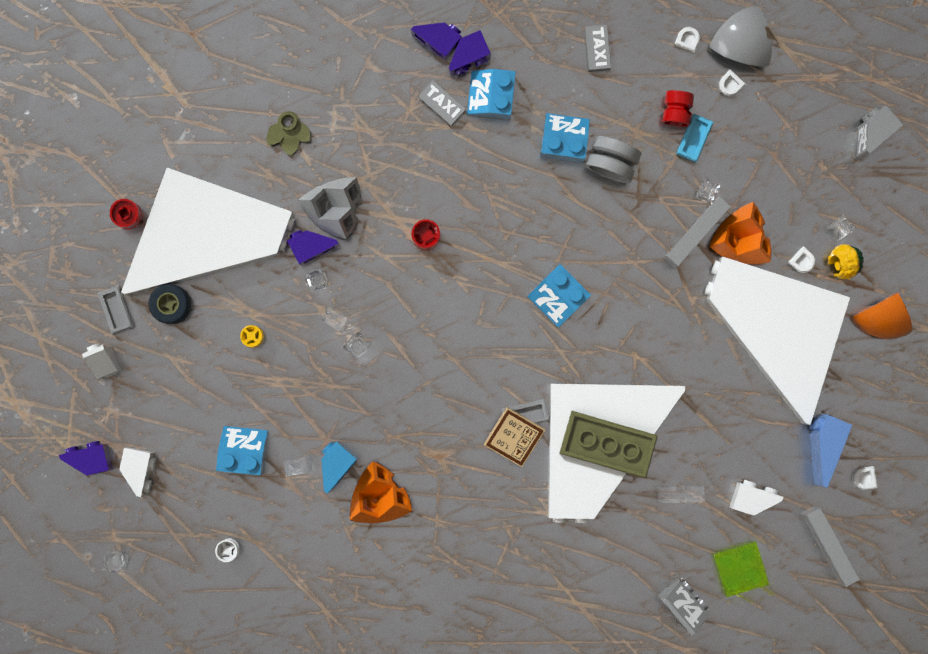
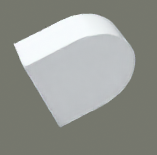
(688, 39)
(730, 84)
(802, 261)
(865, 478)

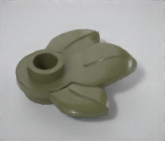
(289, 136)

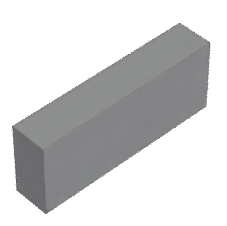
(696, 232)
(830, 546)

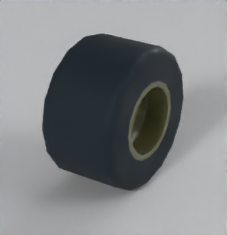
(163, 300)

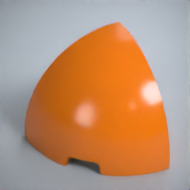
(743, 237)
(885, 319)
(378, 497)

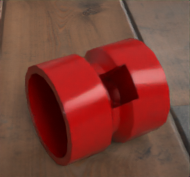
(678, 108)
(126, 214)
(426, 235)

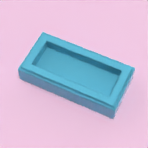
(694, 138)

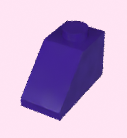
(438, 37)
(310, 245)

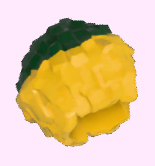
(848, 260)

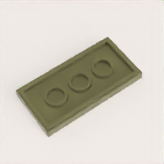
(608, 444)

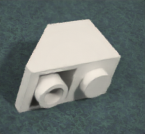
(101, 361)
(136, 469)
(753, 500)

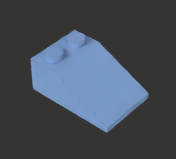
(827, 443)

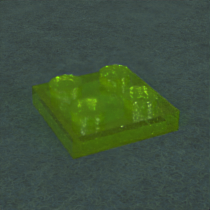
(740, 569)

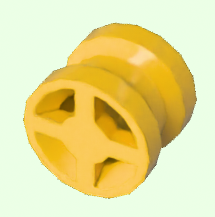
(249, 333)

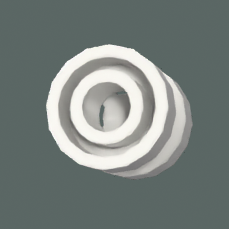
(224, 549)

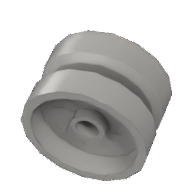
(613, 159)

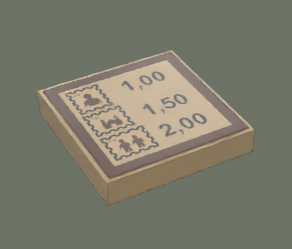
(514, 436)

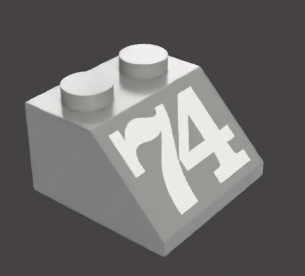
(876, 128)
(684, 606)

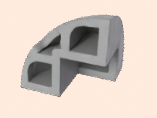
(744, 38)
(333, 206)

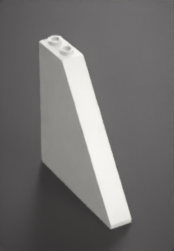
(202, 231)
(781, 326)
(580, 487)

